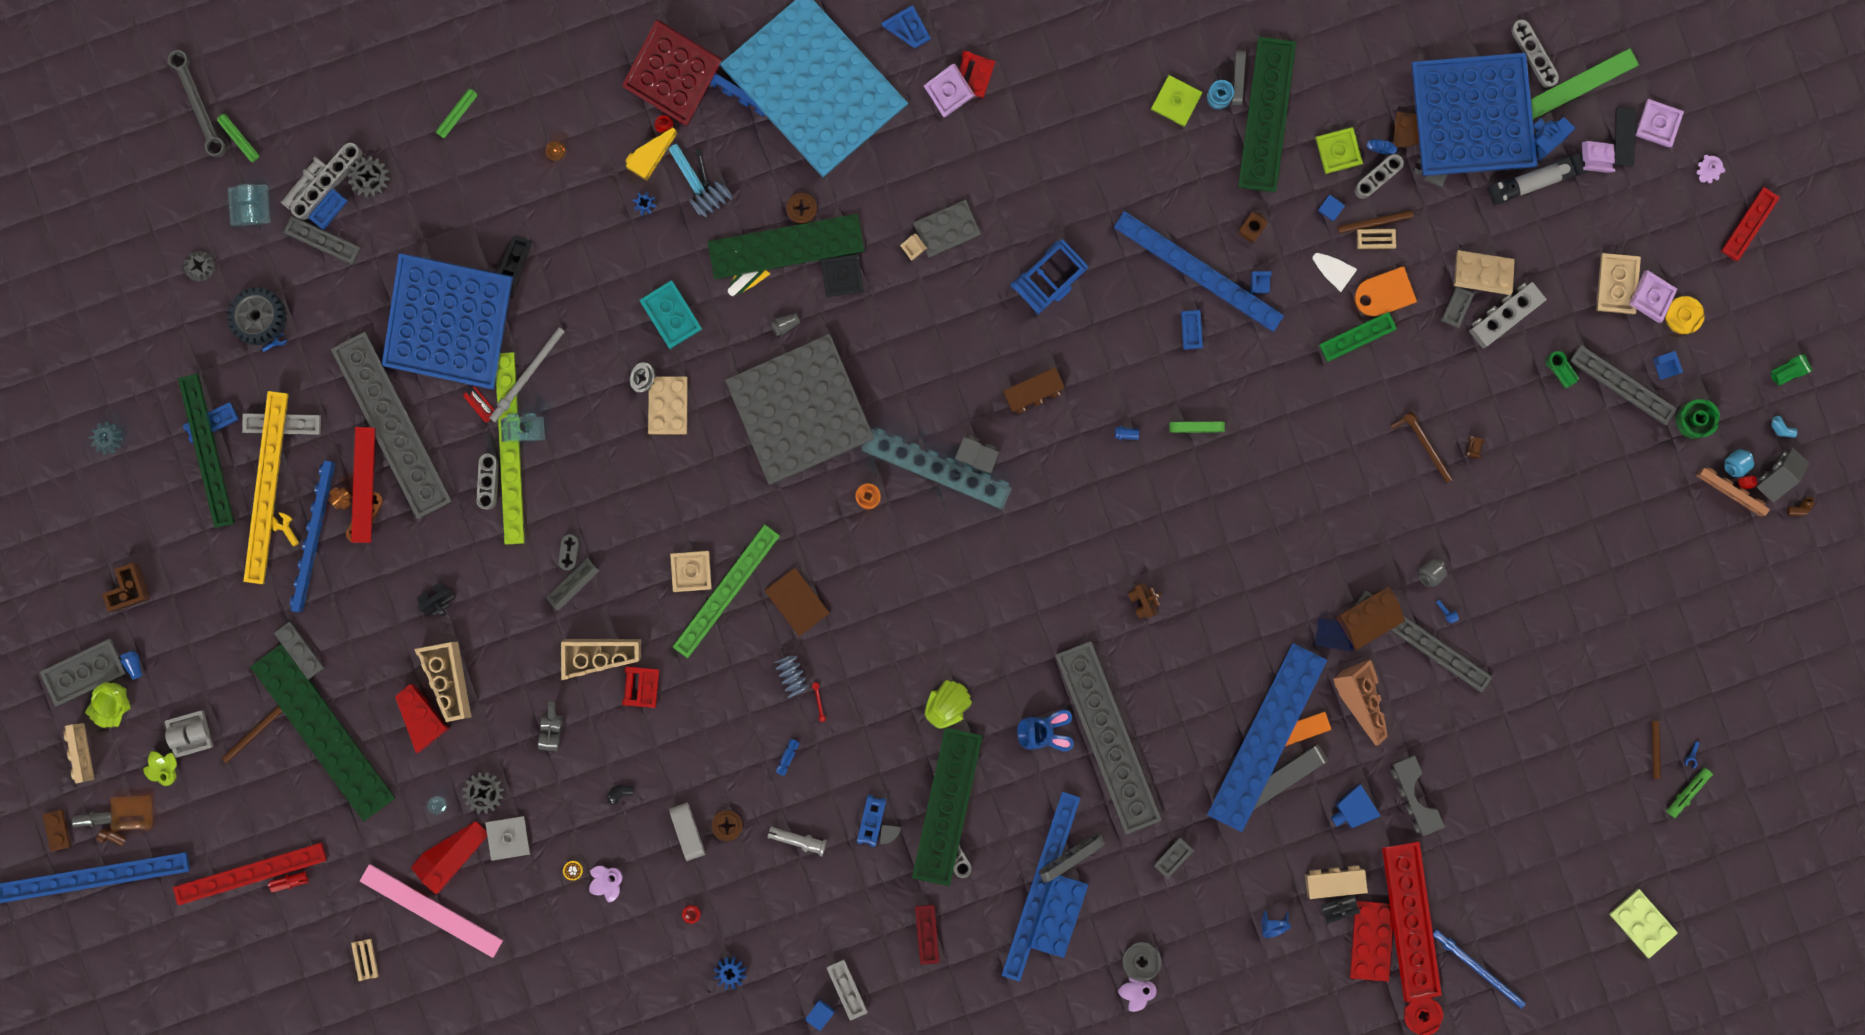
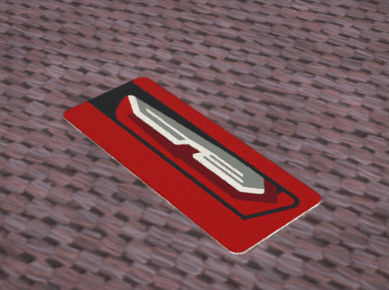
(479, 403)

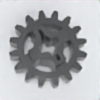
(369, 169)
(488, 800)

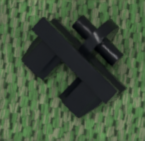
(436, 603)
(1340, 909)

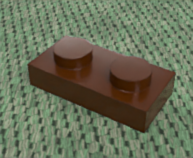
(56, 830)

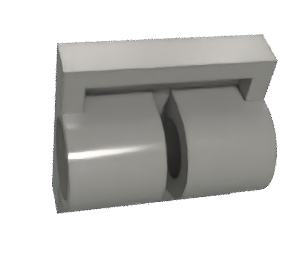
(188, 734)

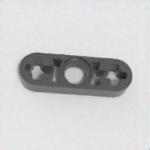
(1238, 77)

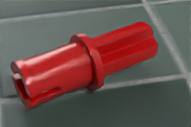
(288, 882)

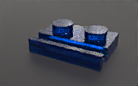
(1331, 635)

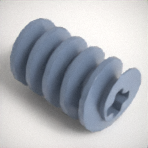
(711, 199)
(792, 675)

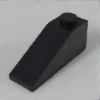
(515, 260)

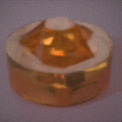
(555, 151)

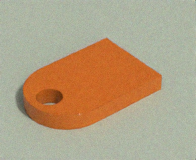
(1386, 293)

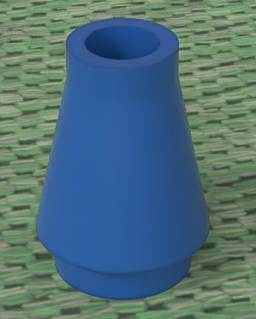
(131, 663)

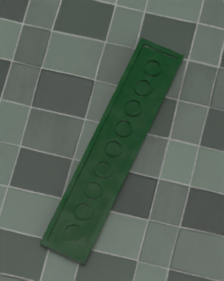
(323, 733)

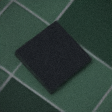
(842, 275)

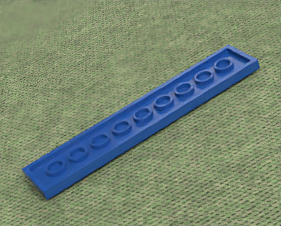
(1267, 738)

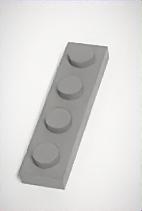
(293, 424)

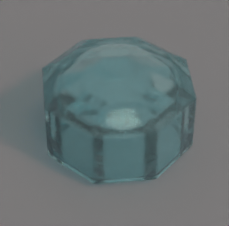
(436, 805)

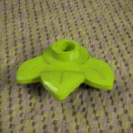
(161, 766)

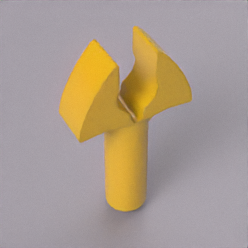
(285, 528)

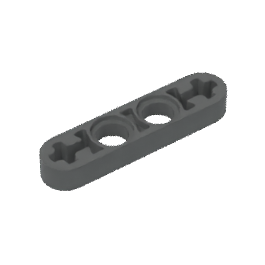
(1072, 857)

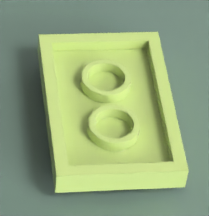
(1643, 923)

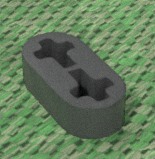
(573, 553)

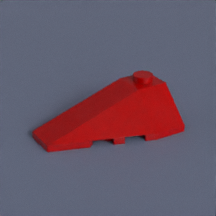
(445, 859)

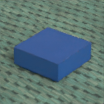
(1331, 208)

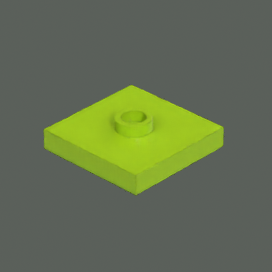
(1176, 101)
(1339, 150)

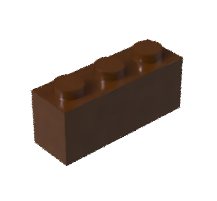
(1034, 391)

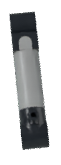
(1537, 179)

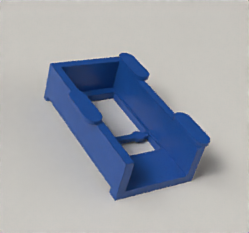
(1031, 292)

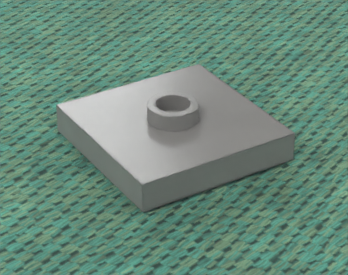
(507, 838)

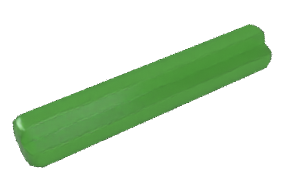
(456, 113)
(238, 138)

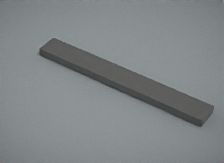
(1439, 652)

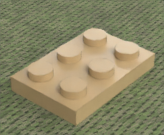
(1484, 272)
(1617, 283)
(668, 406)
(79, 753)

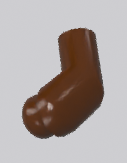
(1803, 508)
(111, 836)

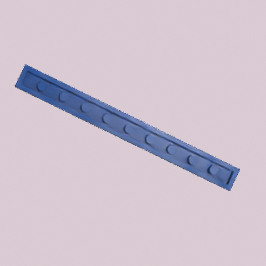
(1198, 271)
(1052, 849)
(94, 877)

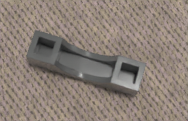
(1407, 772)

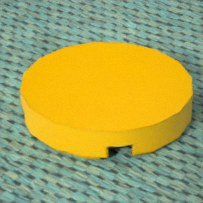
(1685, 315)

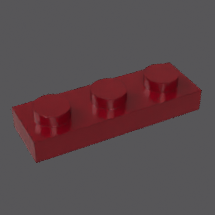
(927, 934)

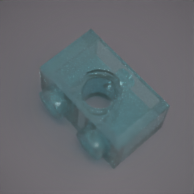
(511, 428)

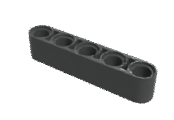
(1292, 772)

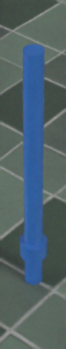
(1450, 945)

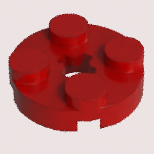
(1434, 1017)

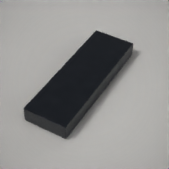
(1624, 136)

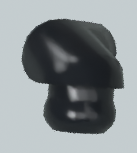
(617, 792)

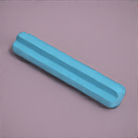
(686, 169)

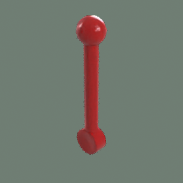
(816, 686)

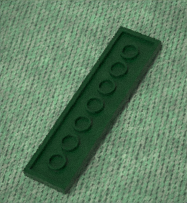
(1267, 114)
(786, 246)
(947, 807)

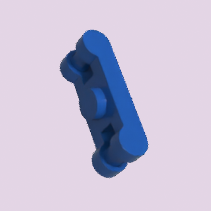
(871, 820)

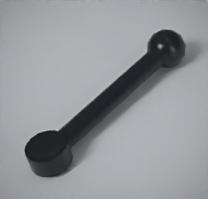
(699, 153)

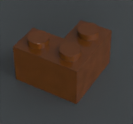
(131, 590)

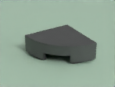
(889, 833)

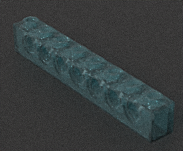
(997, 500)

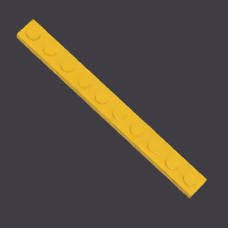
(266, 487)

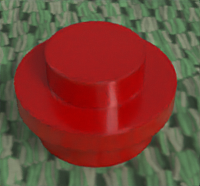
(663, 124)

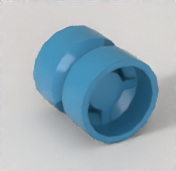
(1220, 94)

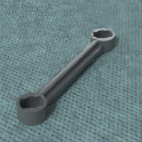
(197, 103)

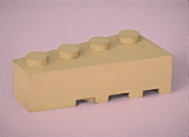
(594, 655)
(446, 678)

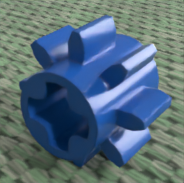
(639, 202)

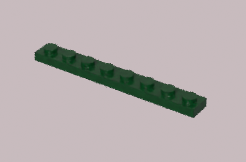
(206, 450)

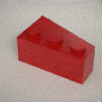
(420, 718)

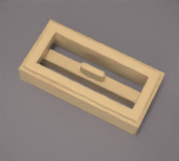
(1360, 239)
(358, 963)

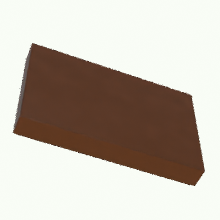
(797, 602)

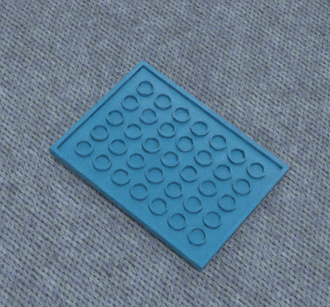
(814, 84)

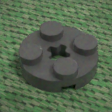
(1149, 954)

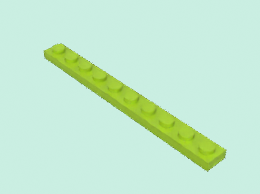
(510, 458)

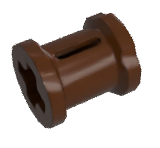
(1474, 447)

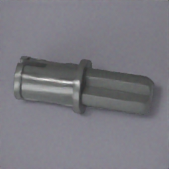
(91, 819)

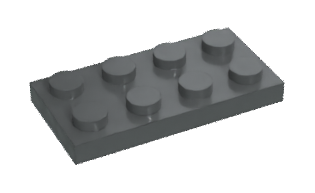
(83, 672)

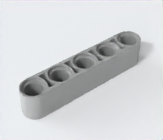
(328, 171)

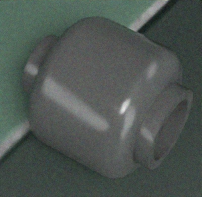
(1432, 572)

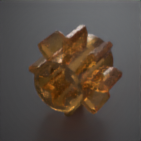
(340, 498)

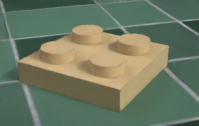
(691, 571)

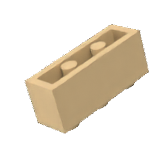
(1336, 882)

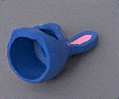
(1039, 732)

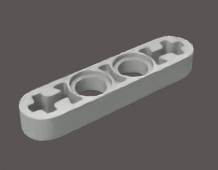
(1537, 52)

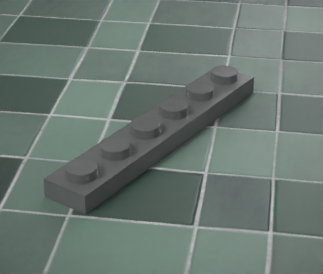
(1623, 385)

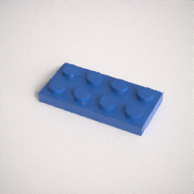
(1058, 915)

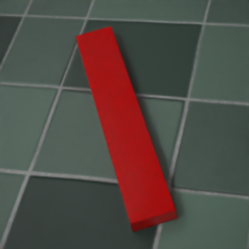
(363, 485)

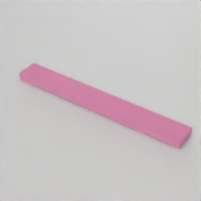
(431, 910)

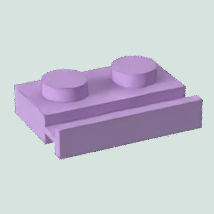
(1598, 156)

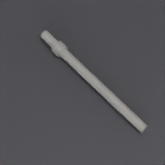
(504, 404)

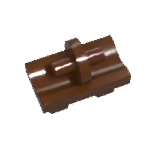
(1142, 593)

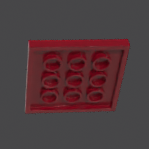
(672, 72)

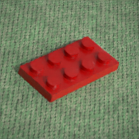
(1371, 942)

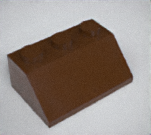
(1371, 618)

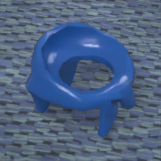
(1269, 927)

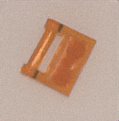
(131, 807)

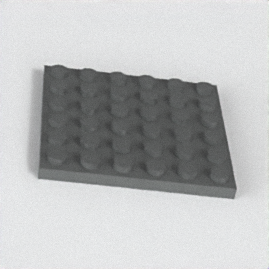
(799, 409)

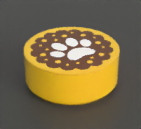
(573, 870)

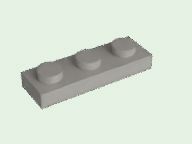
(847, 989)

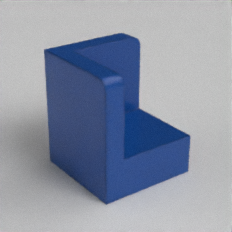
(1260, 282)
(1667, 365)
(820, 1015)

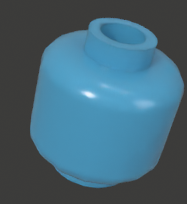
(1739, 463)

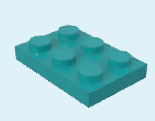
(670, 314)

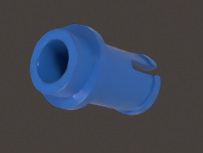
(1126, 433)

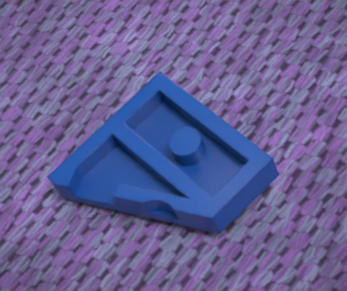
(908, 27)

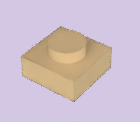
(913, 246)

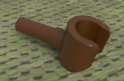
(1410, 418)

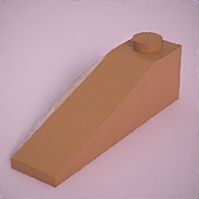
(1359, 693)

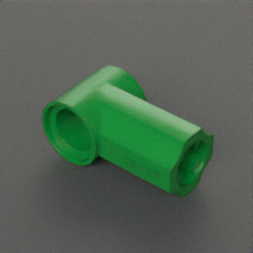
(1794, 368)
(1563, 370)

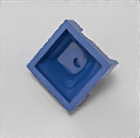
(1550, 135)

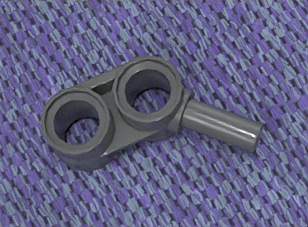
(551, 726)

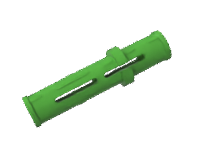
(1674, 809)

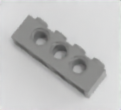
(1533, 299)

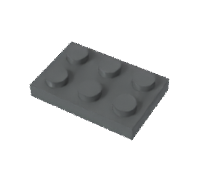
(947, 229)

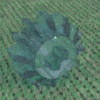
(101, 443)

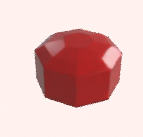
(1747, 482)
(691, 914)

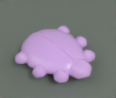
(1710, 169)

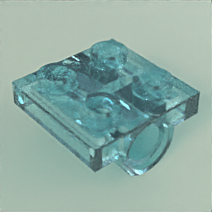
(248, 205)

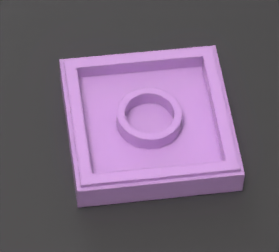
(949, 90)
(1659, 123)
(1653, 296)

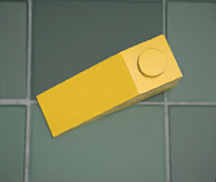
(649, 155)

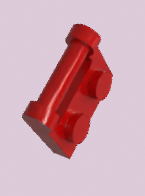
(980, 74)
(647, 687)

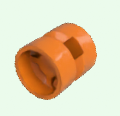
(868, 496)

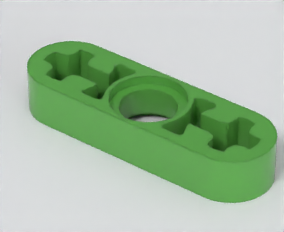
(1196, 427)

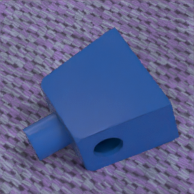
(1355, 808)

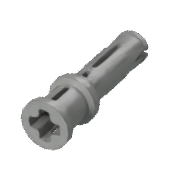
(308, 176)
(806, 843)

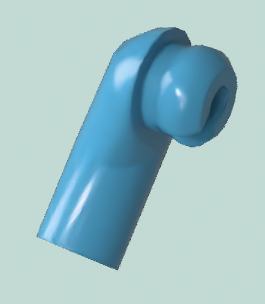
(1781, 429)

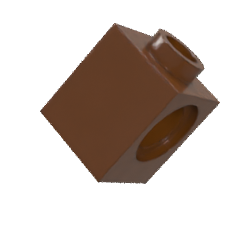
(1247, 233)

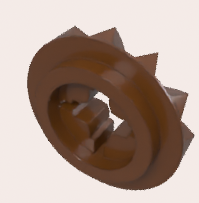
(807, 201)
(720, 832)

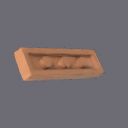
(1739, 495)

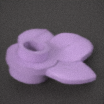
(603, 884)
(1134, 992)

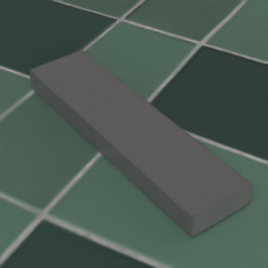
(322, 240)

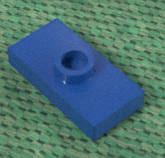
(328, 209)
(1191, 329)

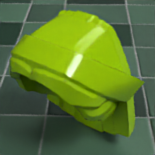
(947, 704)
(108, 705)

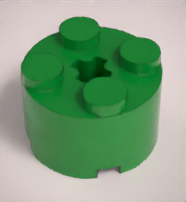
(1707, 423)

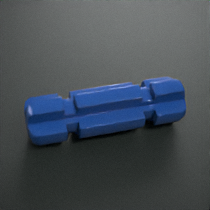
(787, 757)

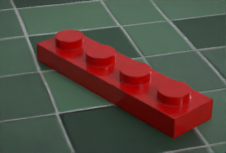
(1750, 224)

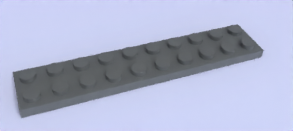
(393, 425)
(1108, 737)

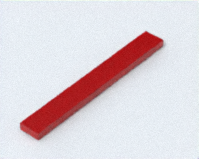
(249, 873)

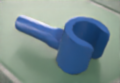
(274, 343)
(1450, 617)
(1692, 756)

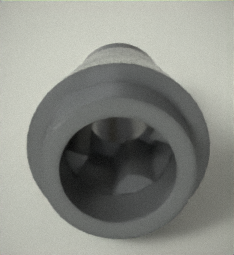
(784, 324)

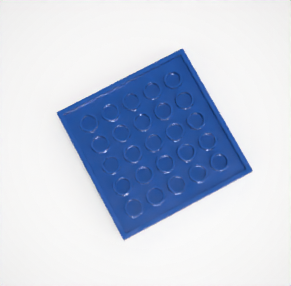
(1474, 114)
(447, 320)

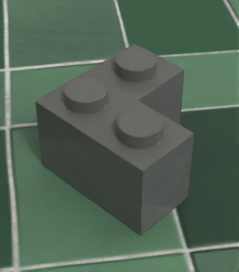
(976, 455)
(1784, 475)

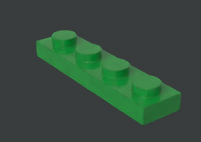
(1357, 337)

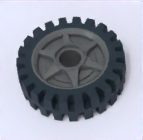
(266, 326)

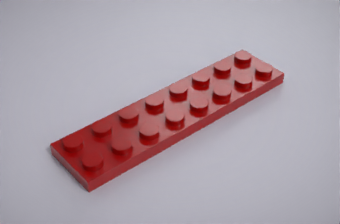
(1411, 921)

